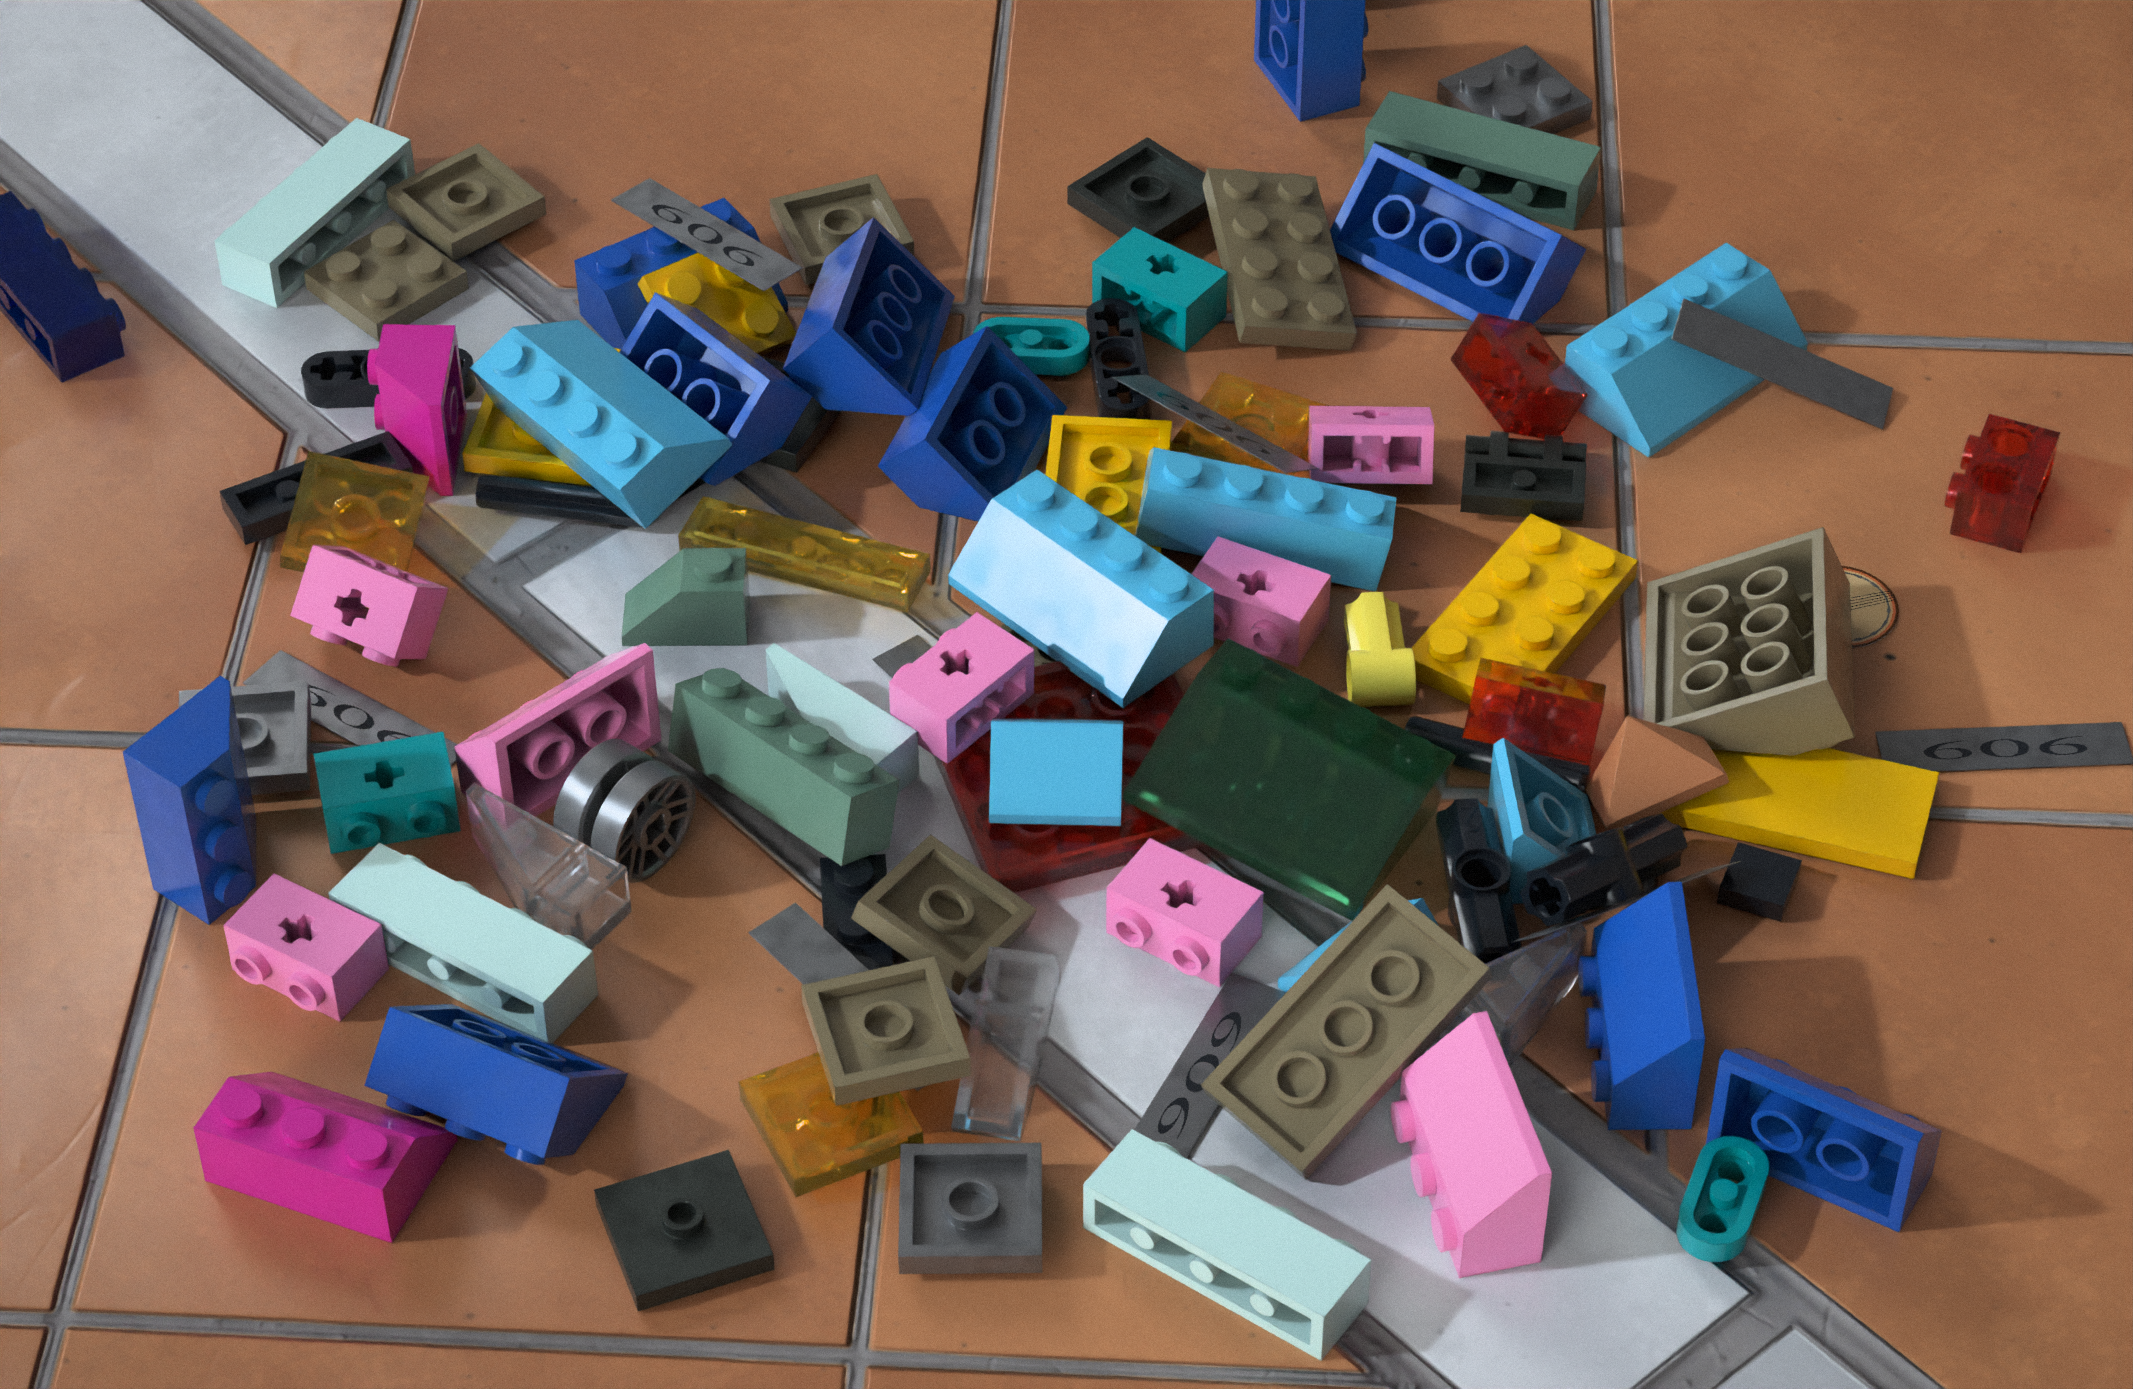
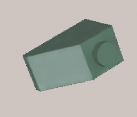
(691, 601)

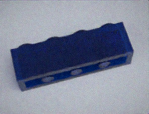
(53, 299)

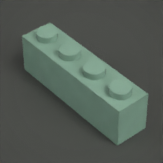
(1505, 162)
(783, 765)

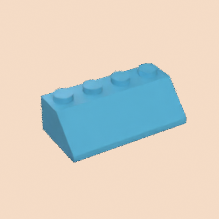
(1657, 388)
(600, 415)
(1299, 519)
(1084, 589)

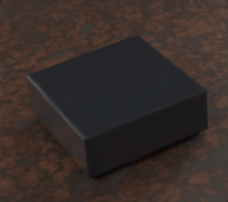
(1759, 882)

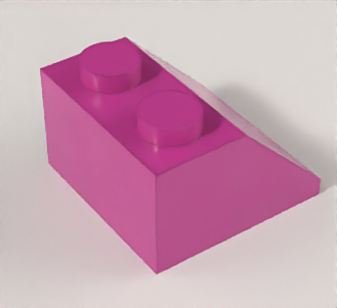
(421, 398)

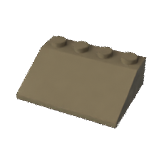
(1754, 649)

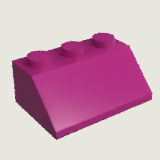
(319, 1152)

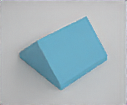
(1056, 772)
(1533, 812)

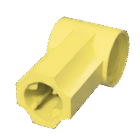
(1376, 661)

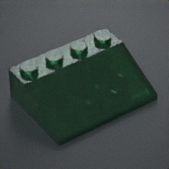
(1291, 779)

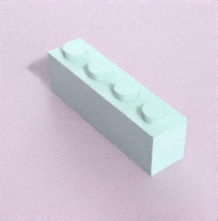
(313, 212)
(471, 944)
(1227, 1243)

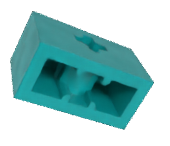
(1171, 289)
(387, 792)

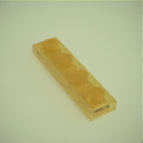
(810, 553)

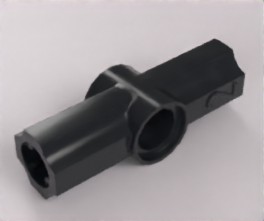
(1603, 869)
(1477, 880)

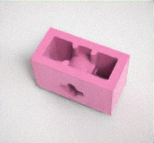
(1371, 444)
(345, 582)
(1265, 600)
(962, 686)
(1184, 912)
(306, 947)

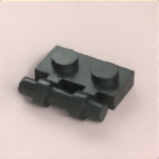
(1524, 476)

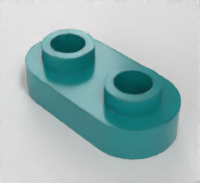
(1044, 344)
(1720, 1204)

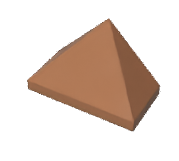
(1651, 772)

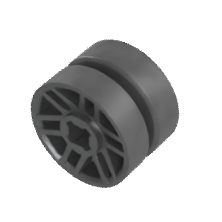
(626, 807)

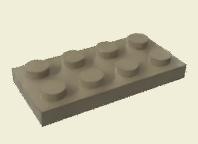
(1278, 259)
(1346, 1031)

